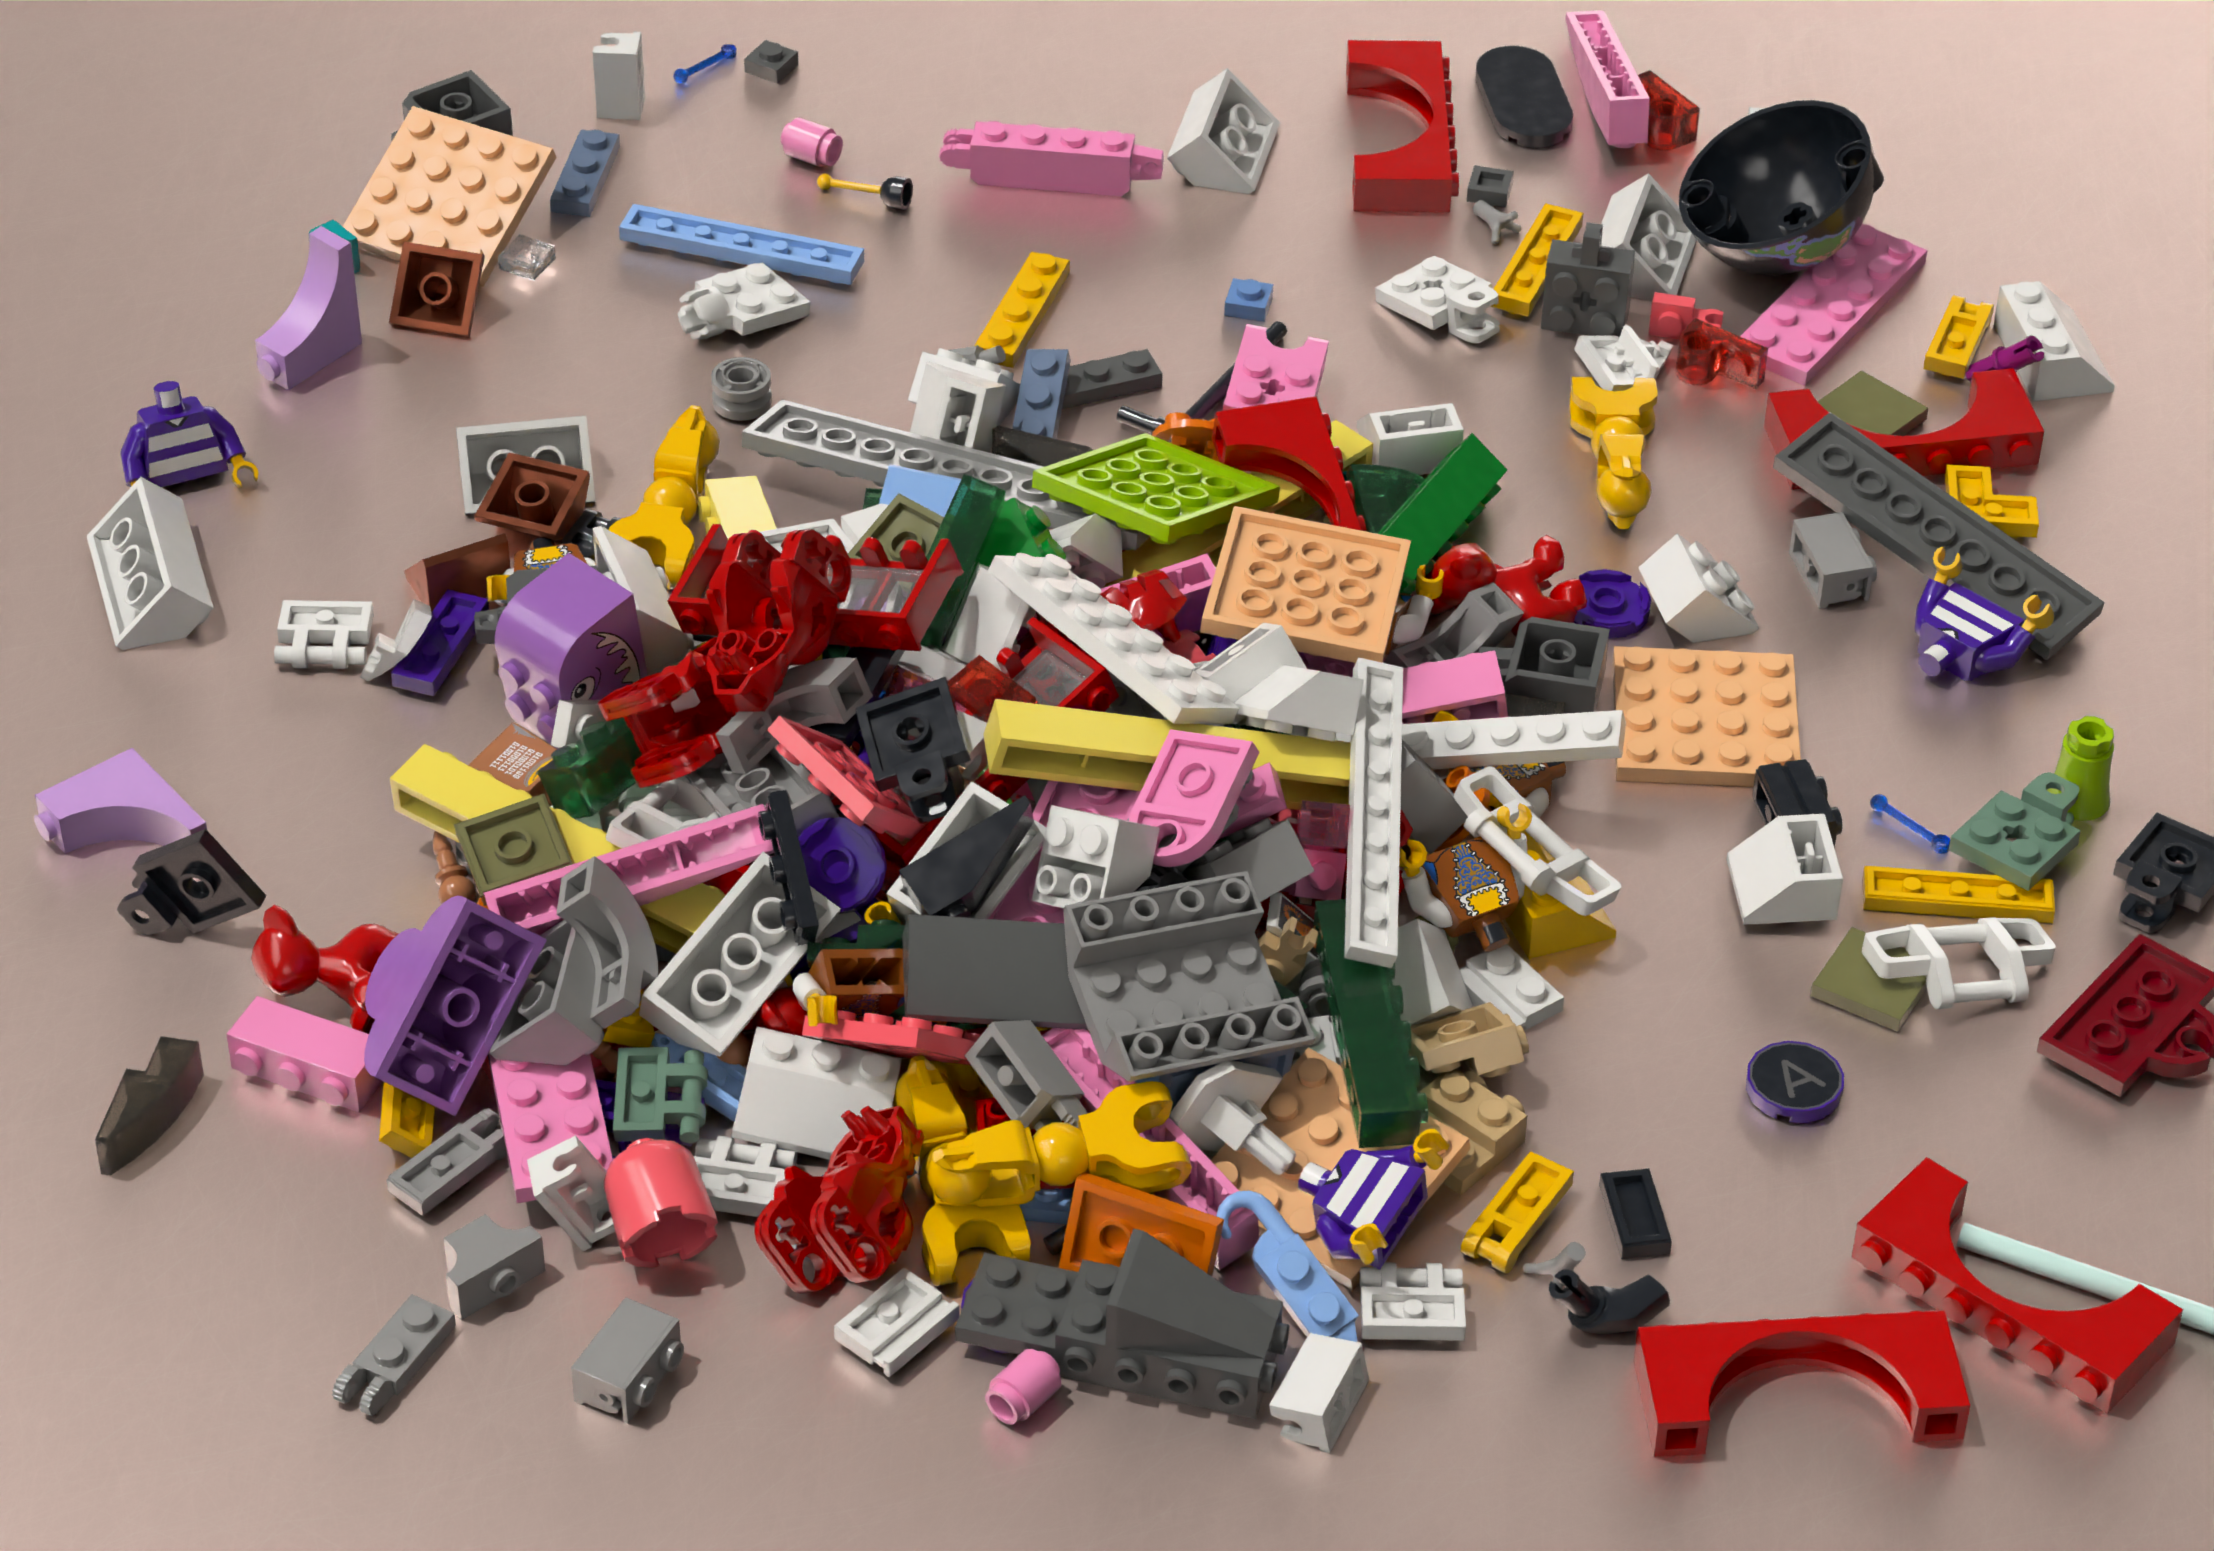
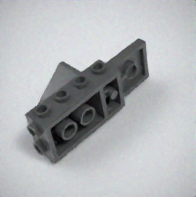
(1134, 1327)

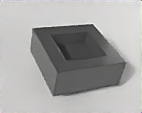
(771, 61)
(1490, 185)

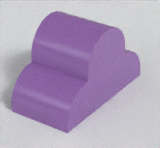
(445, 999)

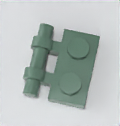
(643, 1092)

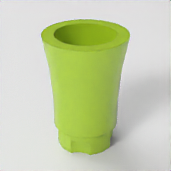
(2087, 763)

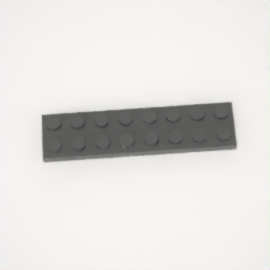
(1919, 517)

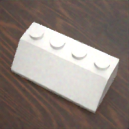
(149, 568)
(729, 965)

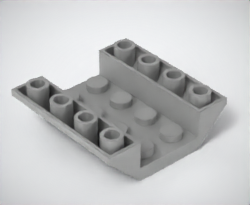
(1178, 978)

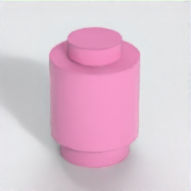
(811, 142)
(1023, 1386)

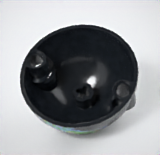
(1781, 187)

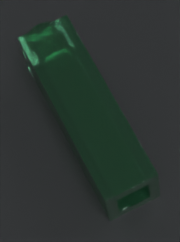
(968, 528)

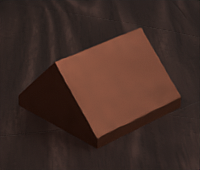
(535, 497)
(459, 570)

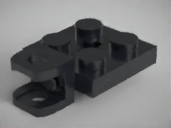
(917, 764)
(2158, 882)
(170, 893)

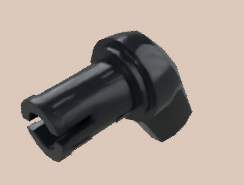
(1609, 1309)

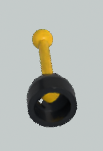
(894, 192)

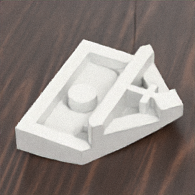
(1620, 359)
(388, 651)

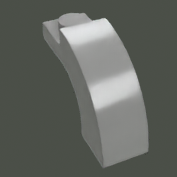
(1478, 622)
(809, 695)
(615, 934)

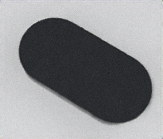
(1524, 96)

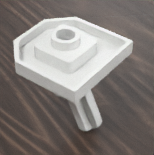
(1226, 1108)

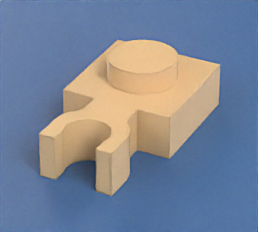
(1286, 953)

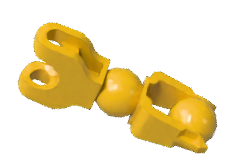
(1617, 434)
(674, 494)
(1007, 1162)
(948, 1229)

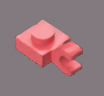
(1674, 313)

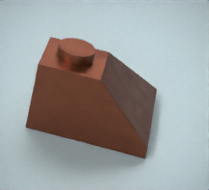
(436, 289)

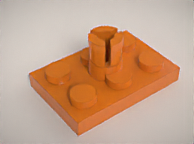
(1107, 1212)

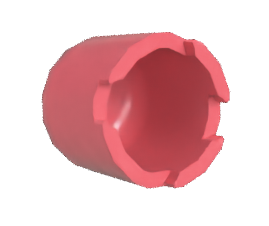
(658, 1203)

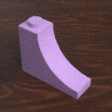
(319, 321)
(114, 803)

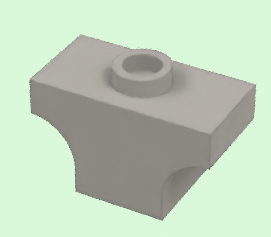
(489, 1263)

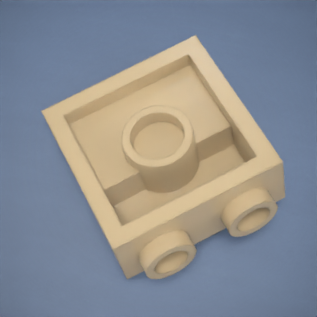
(1476, 1036)
(1490, 1122)

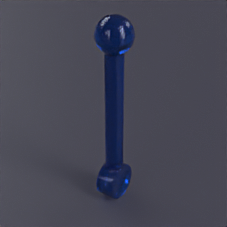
(727, 51)
(1940, 842)

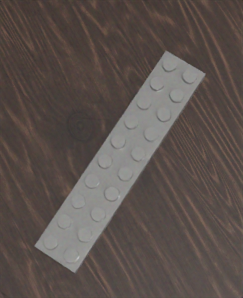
(867, 450)

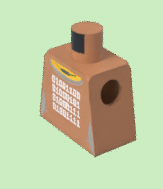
(516, 759)

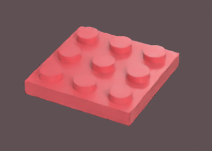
(844, 774)
(903, 1040)

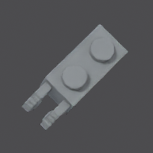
(1026, 1075)

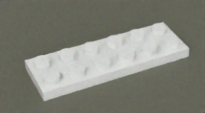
(1114, 639)

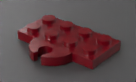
(2137, 1020)

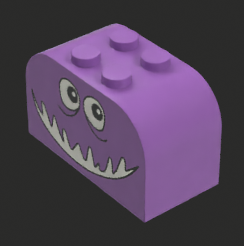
(566, 640)

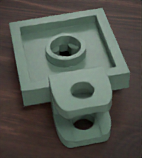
(2037, 822)

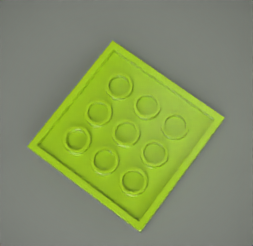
(1154, 487)

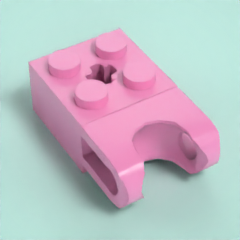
(1274, 374)

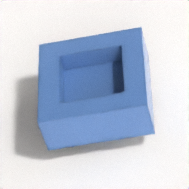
(1248, 299)

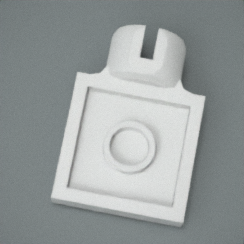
(740, 301)

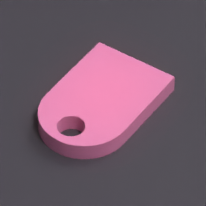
(1193, 792)

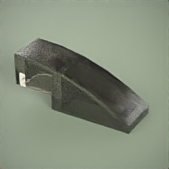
(148, 1102)

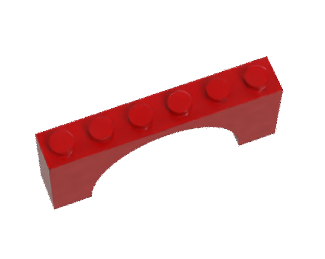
(1425, 170)
(1994, 433)
(1290, 443)
(2087, 1351)
(1896, 1354)

